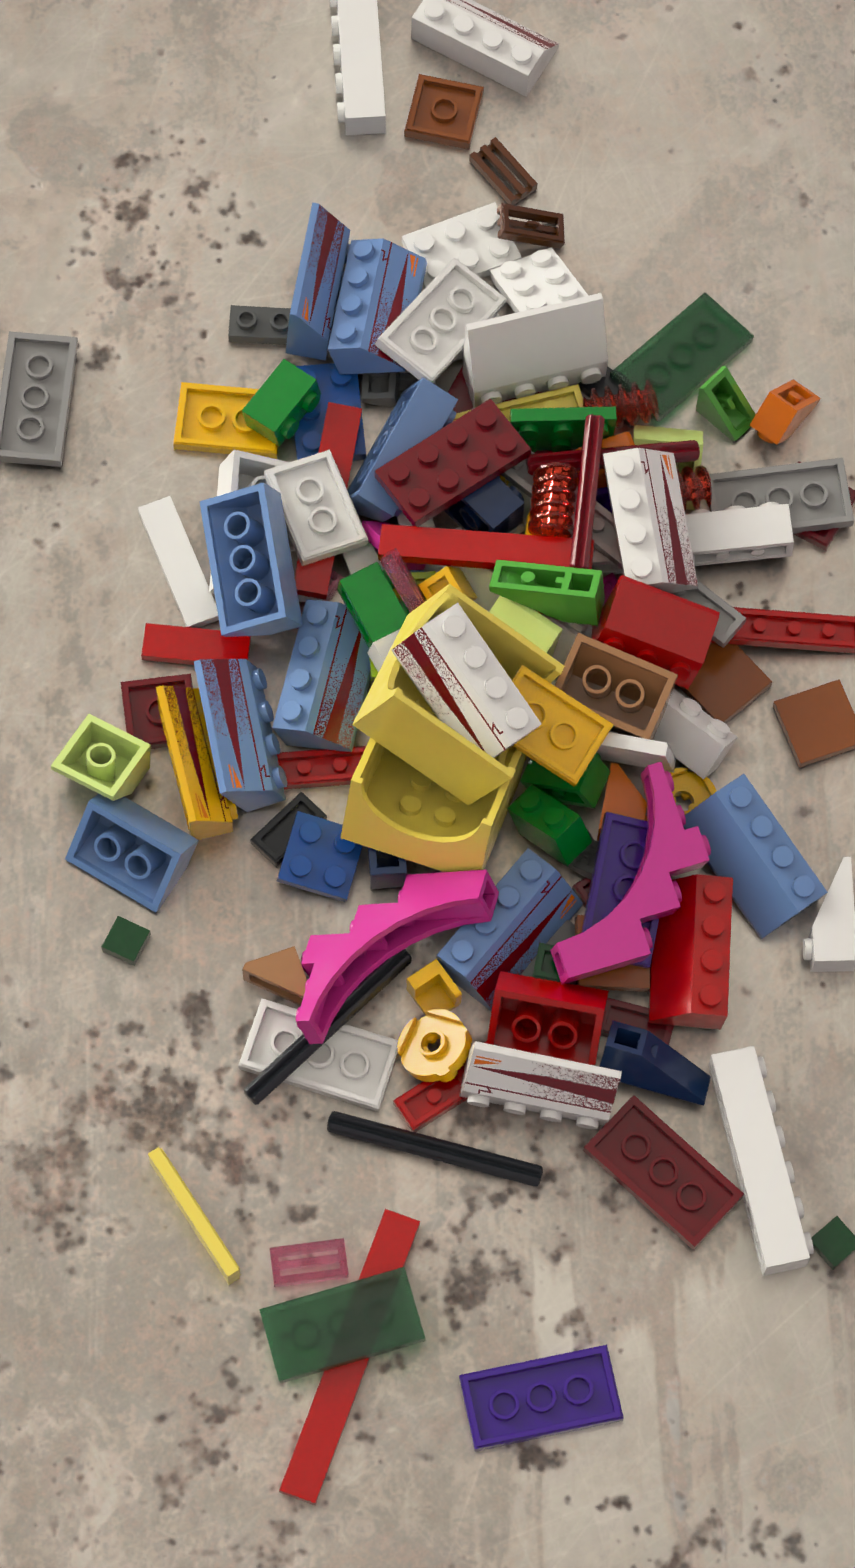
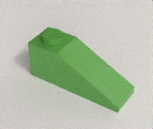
(556, 591)

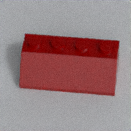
(693, 956)

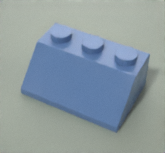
(131, 849)

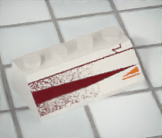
(483, 41)
(650, 518)
(466, 682)
(539, 1085)

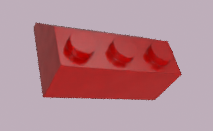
(657, 628)
(547, 1017)

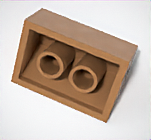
(617, 686)

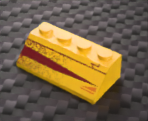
(192, 760)

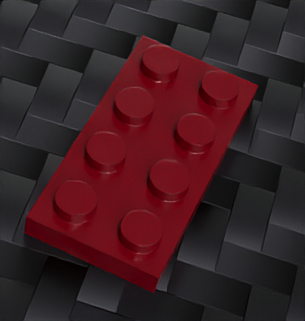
(452, 463)
(663, 1172)

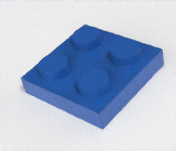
(319, 858)

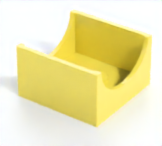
(408, 727)
(418, 820)

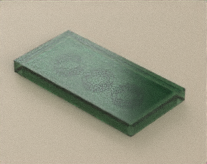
(684, 353)
(342, 1325)

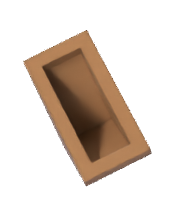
(279, 974)

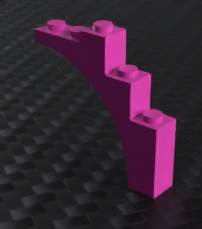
(652, 895)
(379, 931)

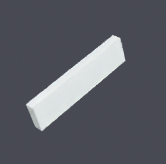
(179, 563)

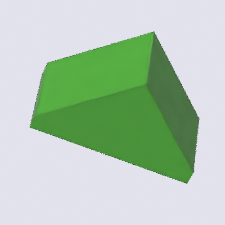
(725, 404)

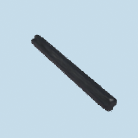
(301, 1050)
(435, 1148)

